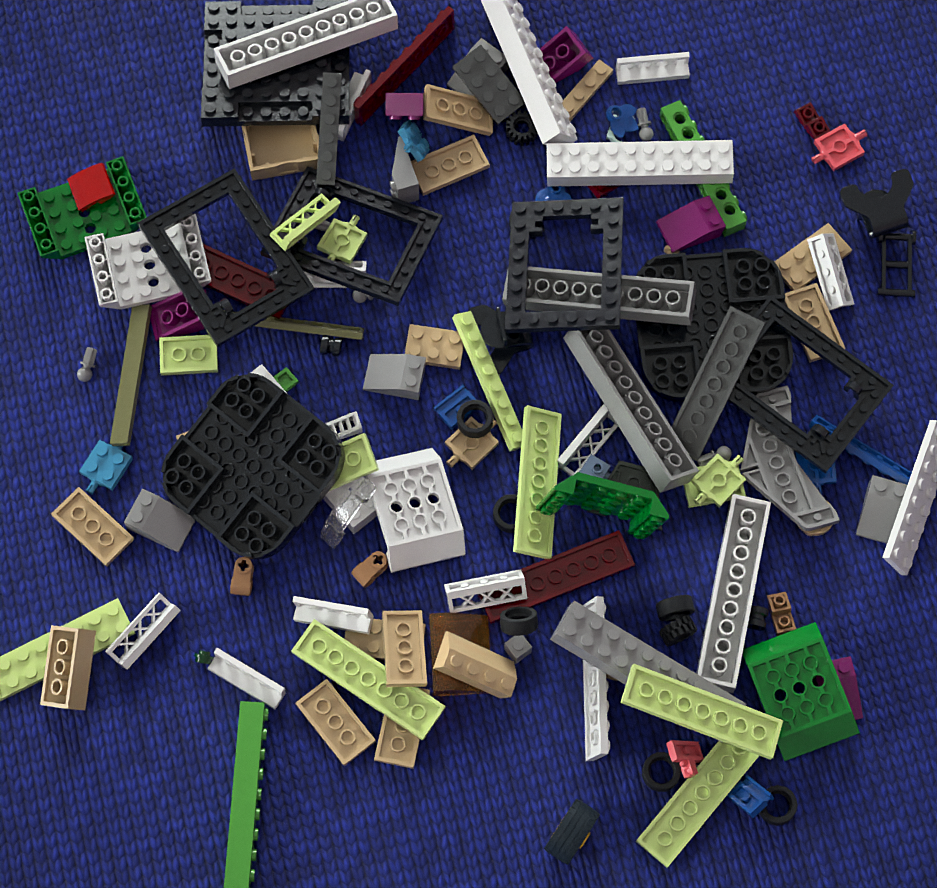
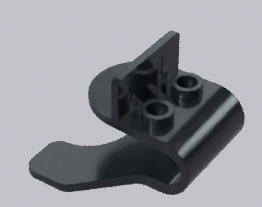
(878, 209)
(494, 335)

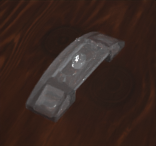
(345, 509)

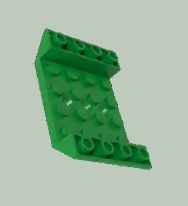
(57, 221)
(608, 498)
(819, 713)

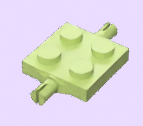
(342, 240)
(718, 480)

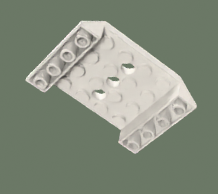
(121, 271)
(419, 533)

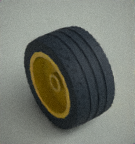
(572, 831)

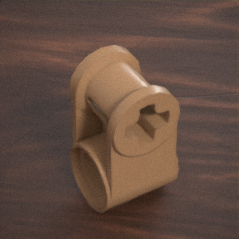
(368, 570)
(242, 580)

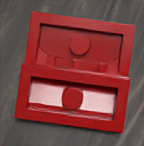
(91, 186)

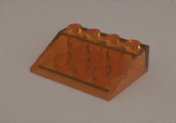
(467, 626)

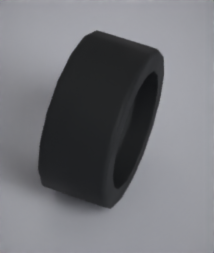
(474, 432)
(509, 498)
(675, 607)
(519, 621)
(646, 772)
(777, 789)

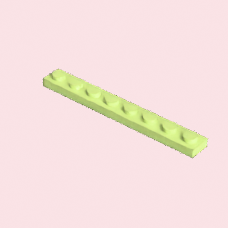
(489, 379)

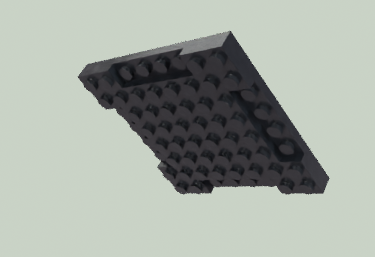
(279, 98)

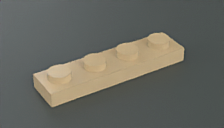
(586, 88)

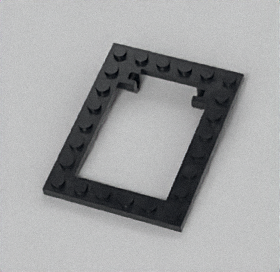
(527, 222)
(288, 277)
(390, 291)
(866, 383)

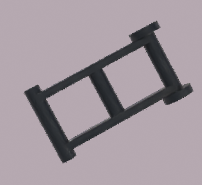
(911, 240)

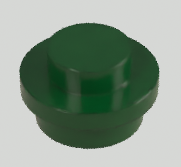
(203, 657)

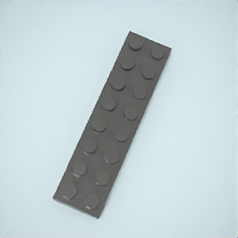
(716, 380)

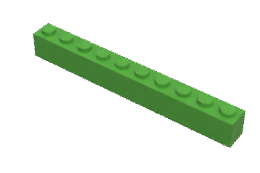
(246, 795)

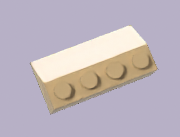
(476, 666)
(68, 667)

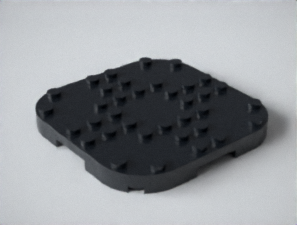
(733, 278)
(253, 466)

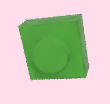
(286, 379)

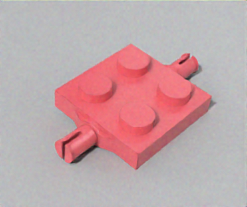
(839, 147)

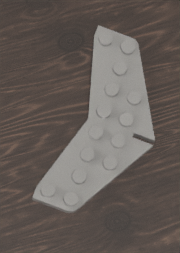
(779, 474)

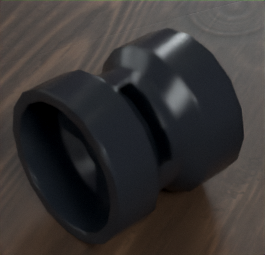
(331, 345)
(757, 618)

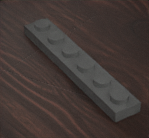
(329, 129)

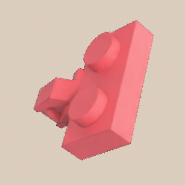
(687, 754)

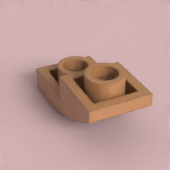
(781, 613)

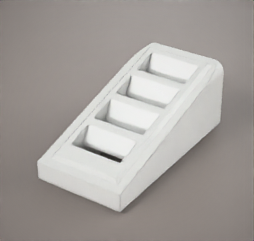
(346, 419)

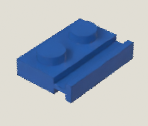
(448, 407)
(750, 796)

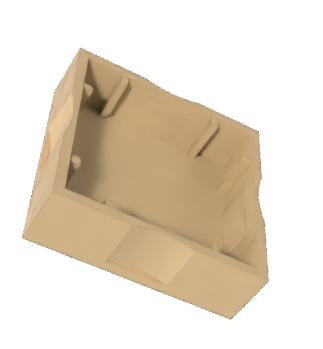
(280, 149)

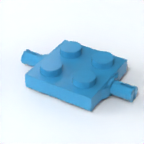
(413, 141)
(105, 466)

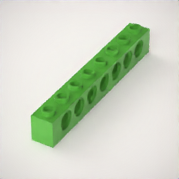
(677, 112)

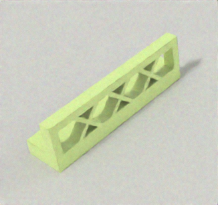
(306, 225)

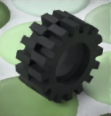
(515, 136)
(678, 630)

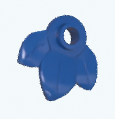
(624, 121)
(549, 194)

